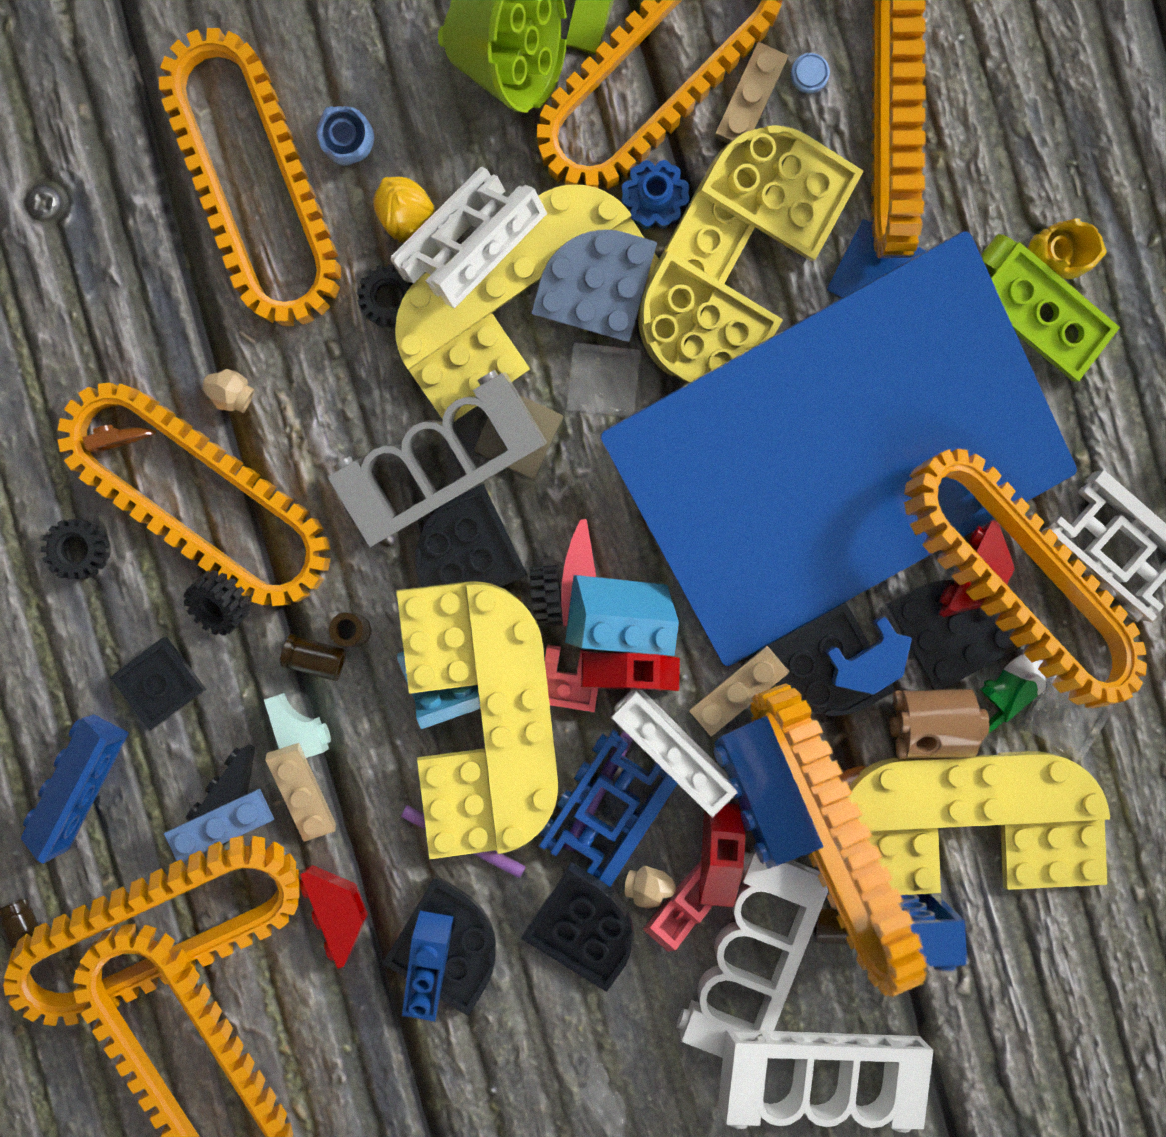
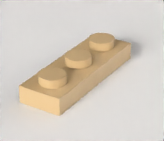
(752, 93)
(737, 690)
(301, 792)

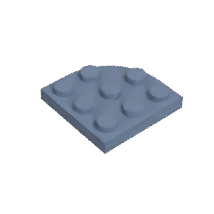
(596, 282)

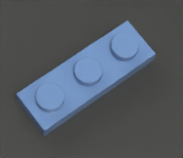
(219, 825)

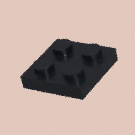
(158, 683)

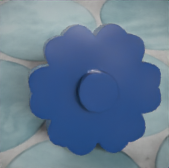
(655, 194)

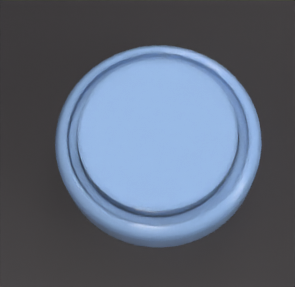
(810, 73)

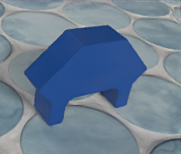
(874, 666)

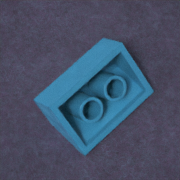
(621, 616)

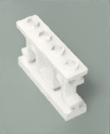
(461, 267)
(1137, 523)
(674, 750)

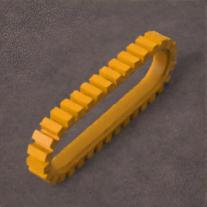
(683, 100)
(898, 126)
(209, 186)
(161, 522)
(1001, 599)
(847, 860)
(142, 897)
(204, 1018)

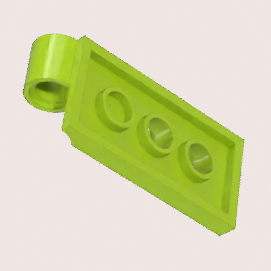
(1025, 286)

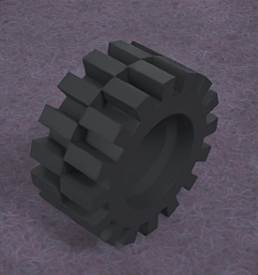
(369, 289)
(56, 549)
(546, 595)
(216, 602)

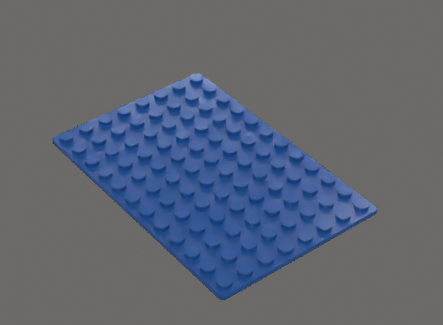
(793, 460)

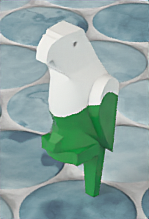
(1014, 689)

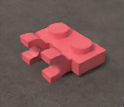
(565, 687)

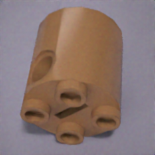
(938, 723)

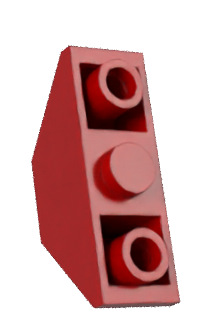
(992, 548)
(630, 671)
(722, 857)
(336, 911)

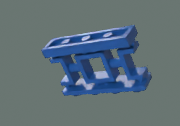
(630, 822)

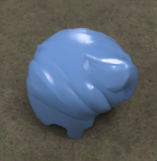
(344, 135)

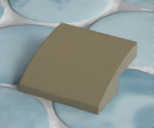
(491, 445)

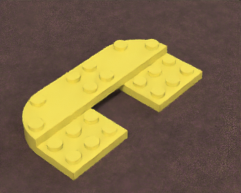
(758, 180)
(459, 345)
(488, 640)
(1045, 805)

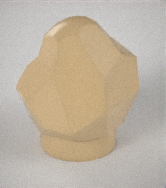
(228, 390)
(649, 886)

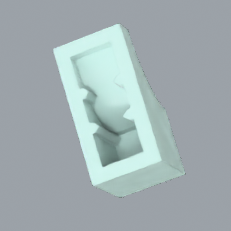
(295, 728)

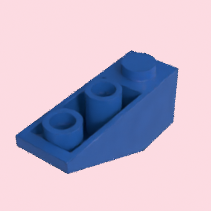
(427, 965)

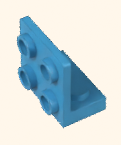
(443, 704)

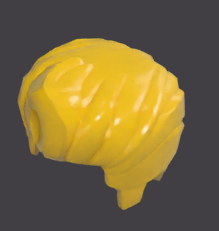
(401, 207)
(1069, 247)

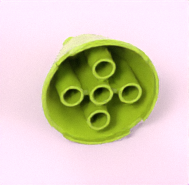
(507, 47)

